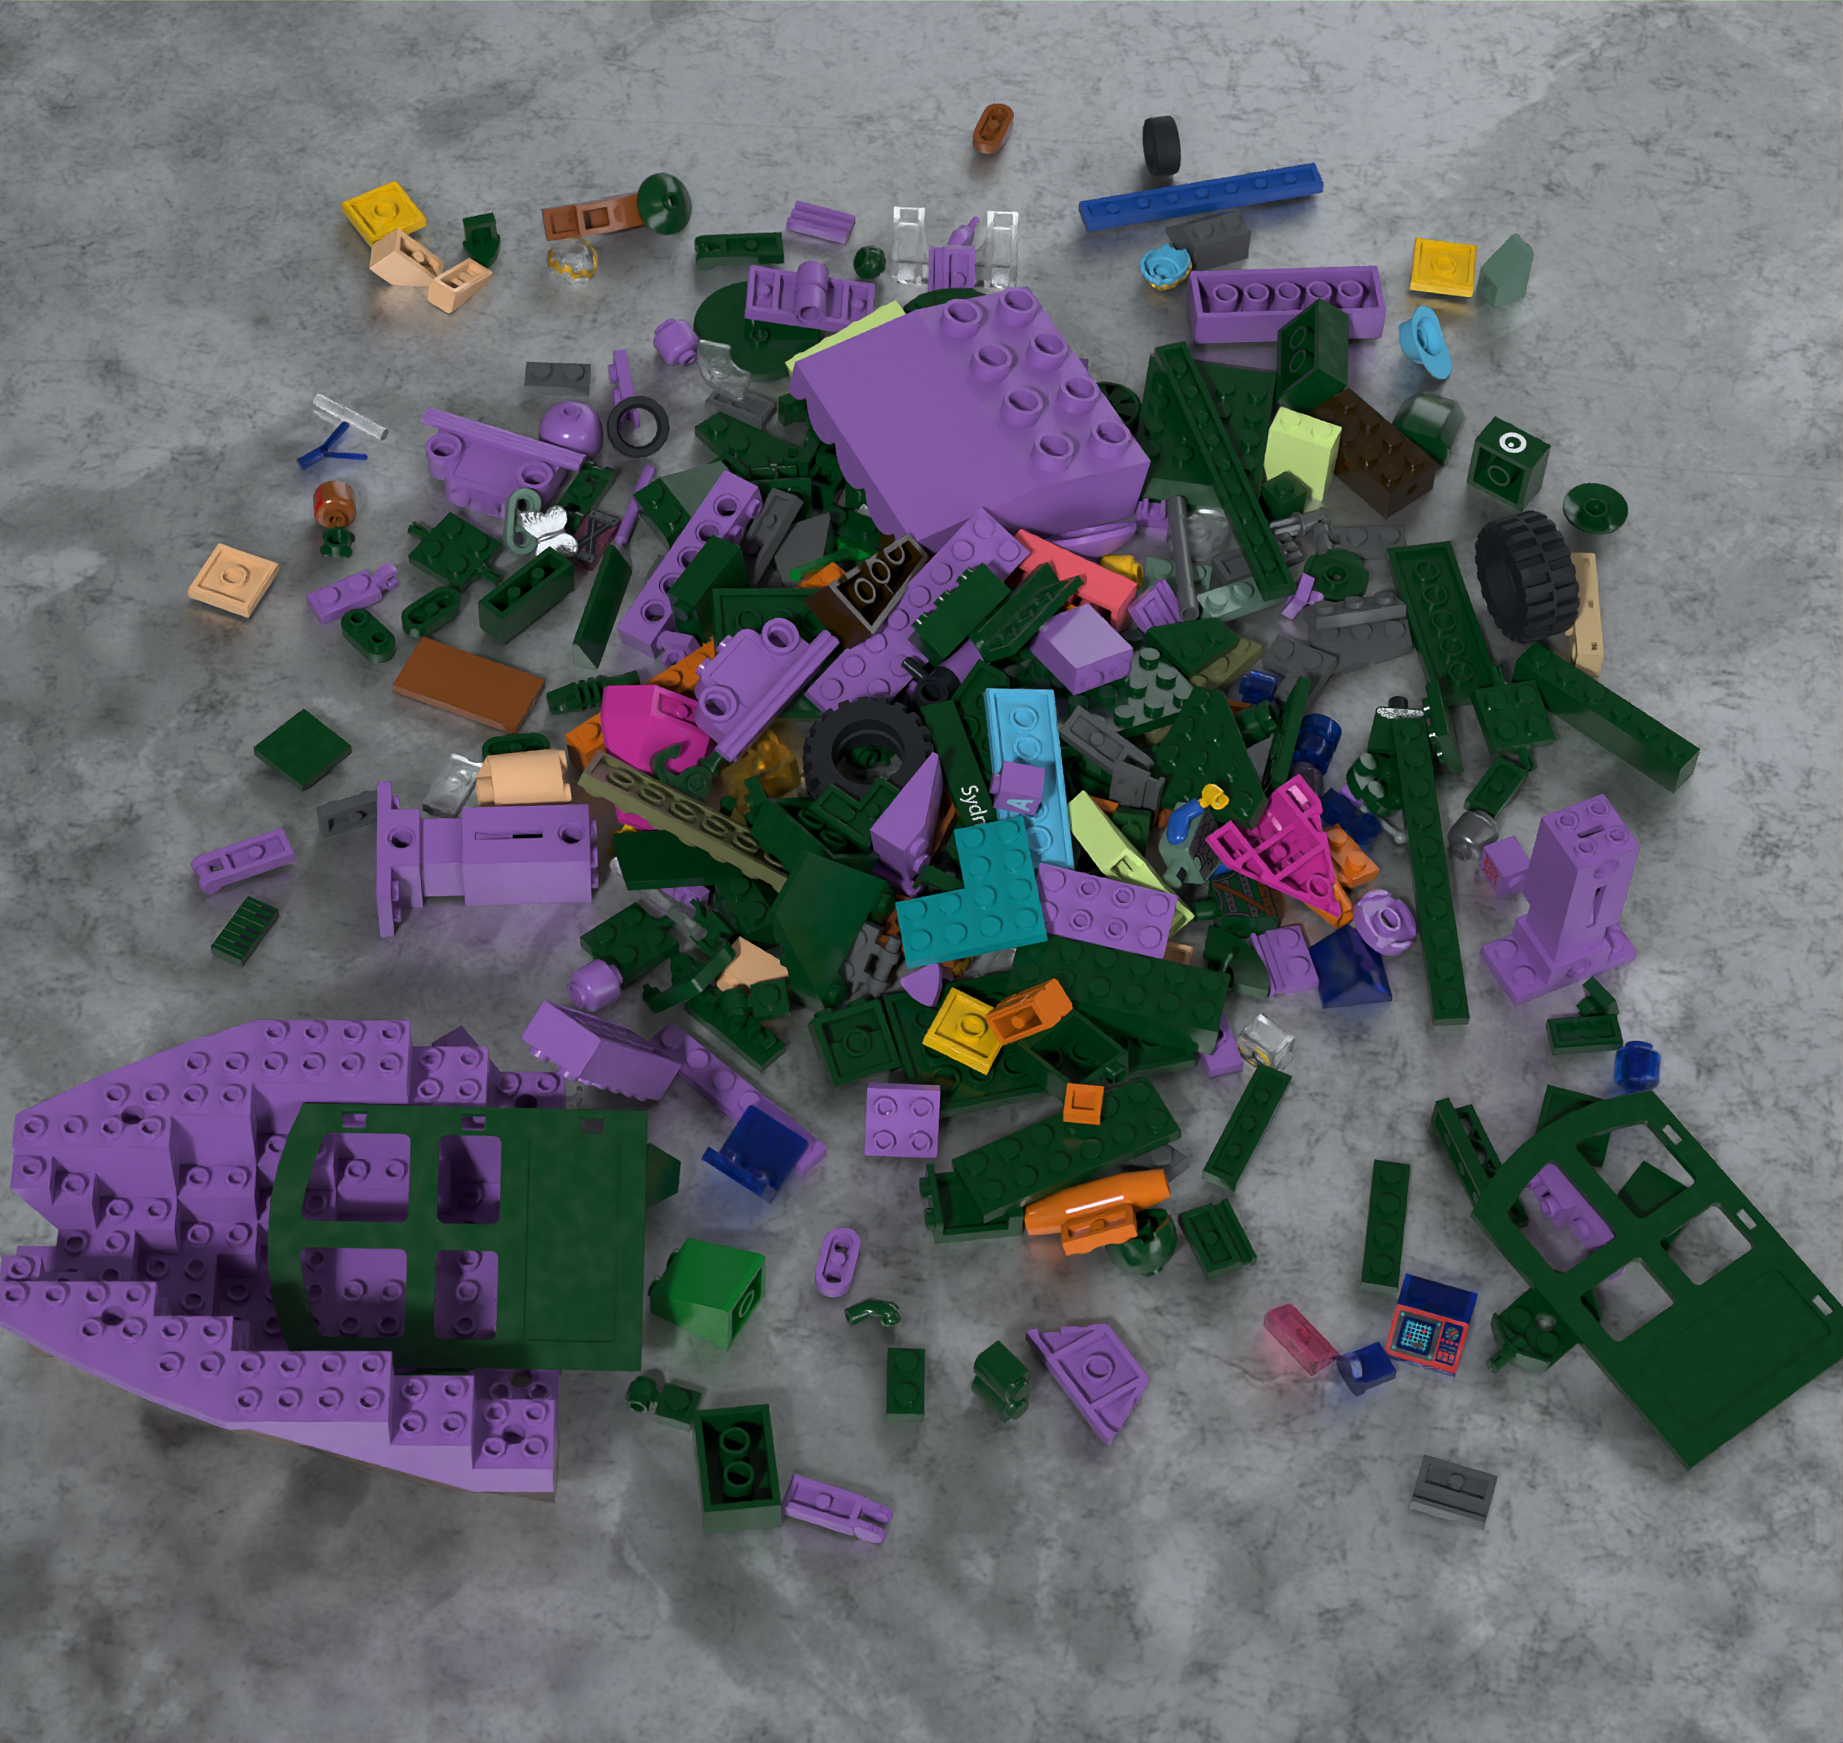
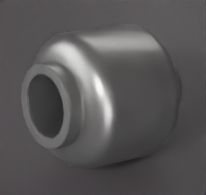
(1471, 834)

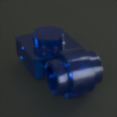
(1340, 810)

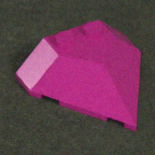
(1284, 848)

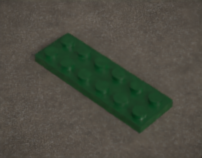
(1441, 619)
(1064, 1153)

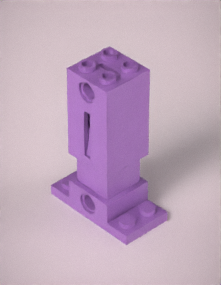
(485, 855)
(1575, 902)

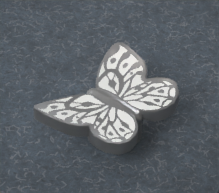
(549, 530)

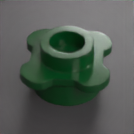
(337, 543)

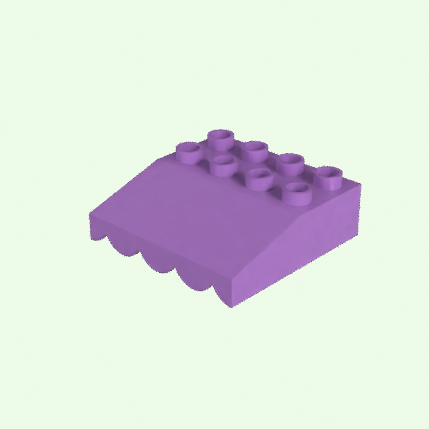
(970, 414)

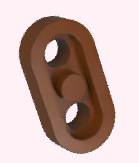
(993, 128)

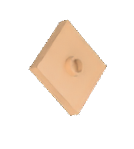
(233, 580)

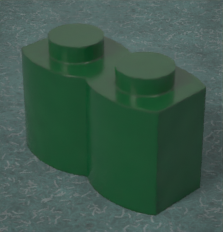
(1002, 1382)

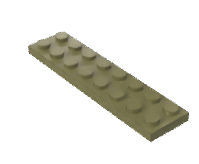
(681, 815)

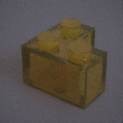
(770, 762)

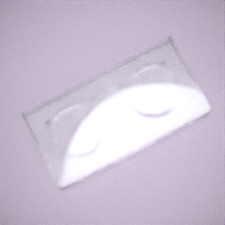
(452, 787)

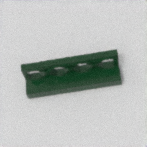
(1022, 613)
(1463, 1156)

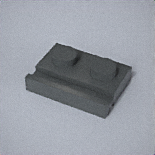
(1136, 790)
(1453, 1492)

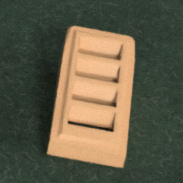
(455, 287)

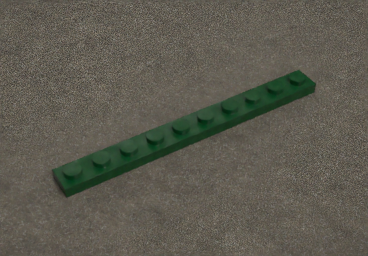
(1225, 471)
(1429, 872)

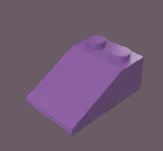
(908, 826)

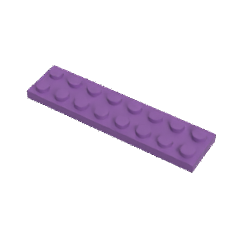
(875, 664)

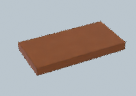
(469, 685)

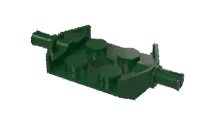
(1523, 1342)

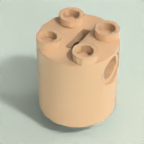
(523, 779)

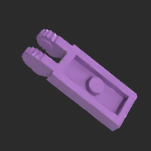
(834, 1508)

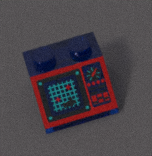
(1430, 1325)

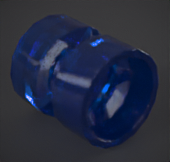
(1317, 741)

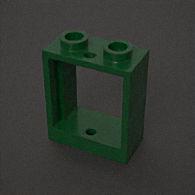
(1036, 1048)

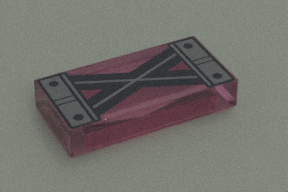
(593, 538)

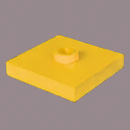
(383, 211)
(1443, 267)
(963, 1032)

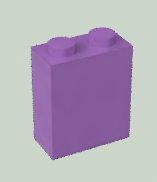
(1082, 649)

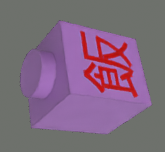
(1505, 866)

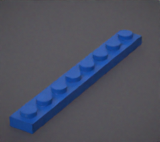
(1200, 197)

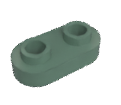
(511, 522)

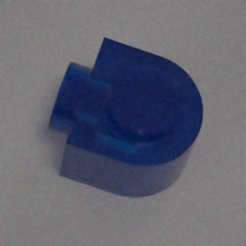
(1258, 687)

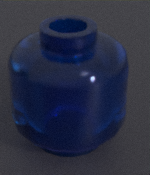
(1637, 1067)

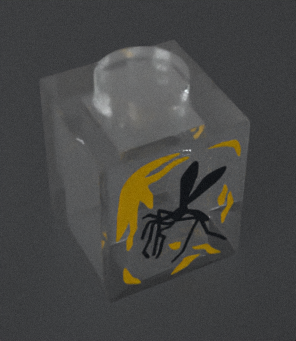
(1266, 1043)

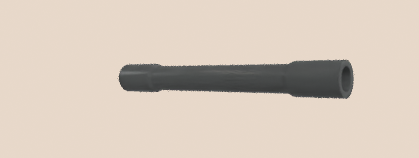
(1186, 592)

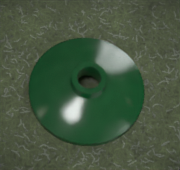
(654, 205)
(1595, 508)

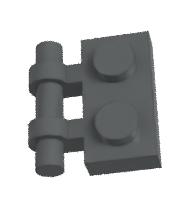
(855, 965)

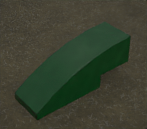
(826, 477)

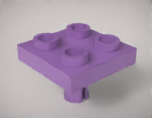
(902, 1120)

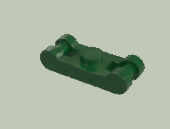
(583, 494)

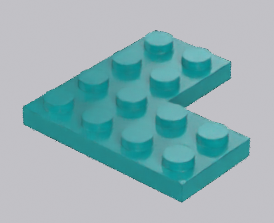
(991, 913)

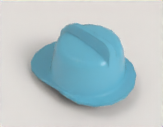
(1424, 342)

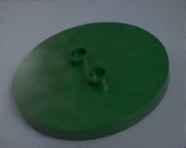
(754, 344)

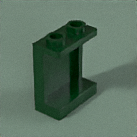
(954, 1215)

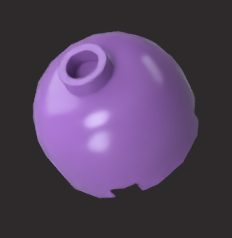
(572, 427)

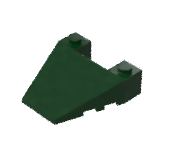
(818, 922)

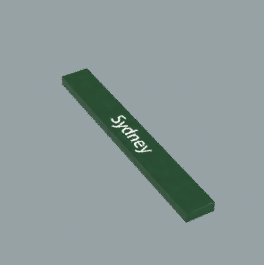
(958, 764)

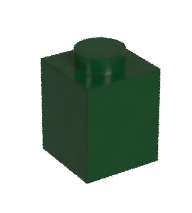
(1281, 497)

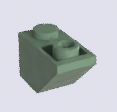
(1506, 273)

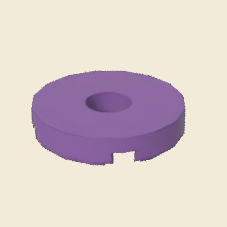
(1380, 937)

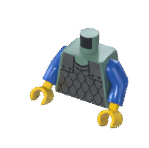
(1184, 844)

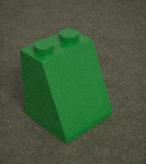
(709, 1290)

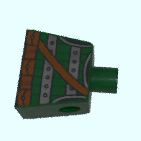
(1237, 905)

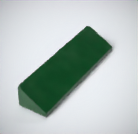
(601, 609)

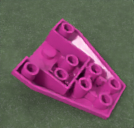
(645, 720)

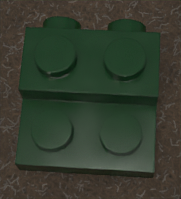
(854, 1042)

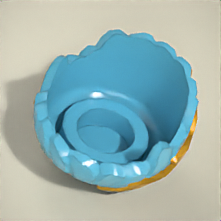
(1165, 267)

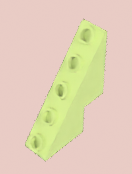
(1117, 855)

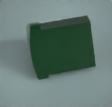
(481, 239)

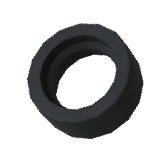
(1161, 146)
(659, 415)

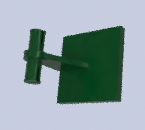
(786, 480)

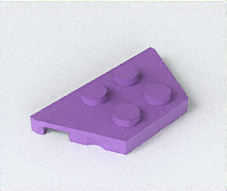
(1094, 1373)

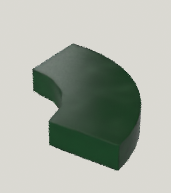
(1246, 967)

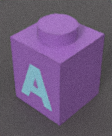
(1017, 787)

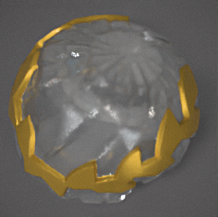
(572, 260)

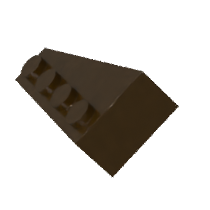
(866, 594)

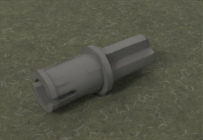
(1299, 522)

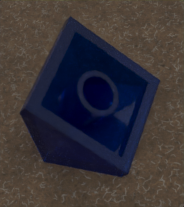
(1349, 970)

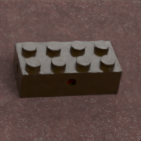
(1375, 455)

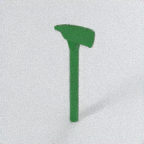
(846, 551)

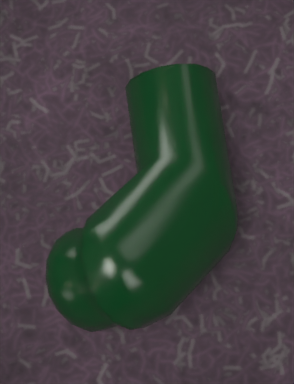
(873, 1308)

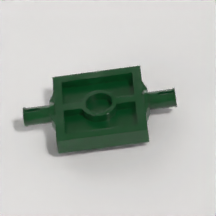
(455, 553)
(1512, 717)
(631, 942)

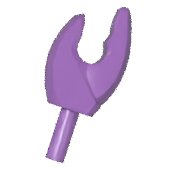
(964, 234)

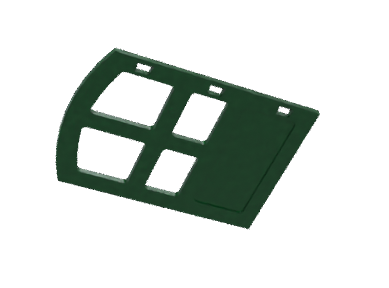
(562, 1238)
(1724, 1345)

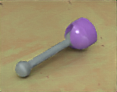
(1399, 836)

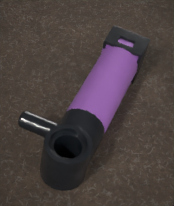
(942, 681)

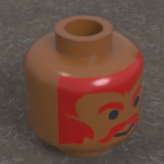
(334, 502)

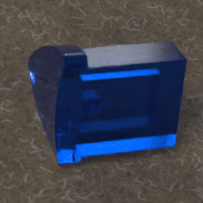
(1365, 1368)

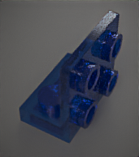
(758, 1153)

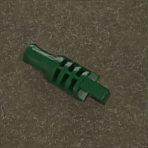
(585, 694)

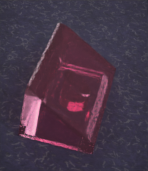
(1300, 1338)

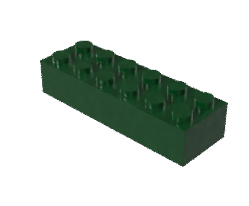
(1128, 991)

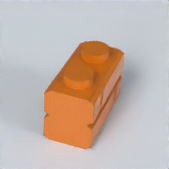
(1029, 1012)

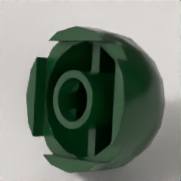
(1152, 1246)

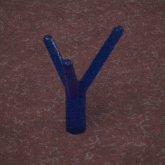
(322, 451)

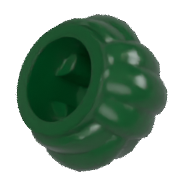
(869, 262)

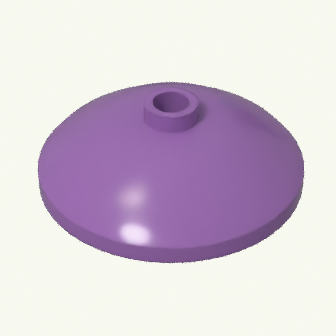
(1095, 541)

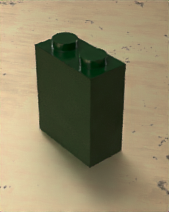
(714, 567)

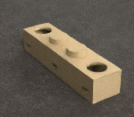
(1586, 632)

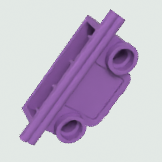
(489, 463)
(754, 682)

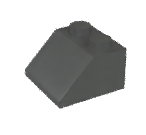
(1212, 239)

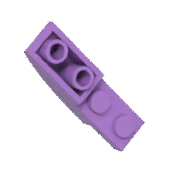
(1566, 1206)

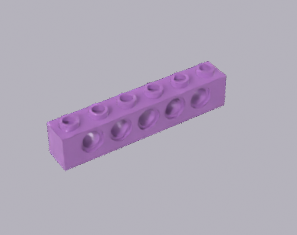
(727, 494)

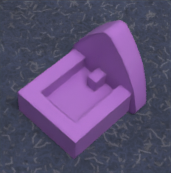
(927, 982)

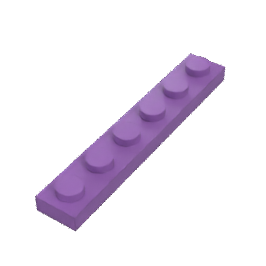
(727, 1089)

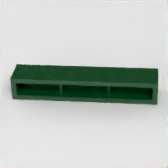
(1608, 718)

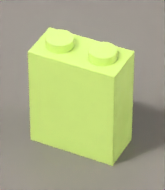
(1304, 449)

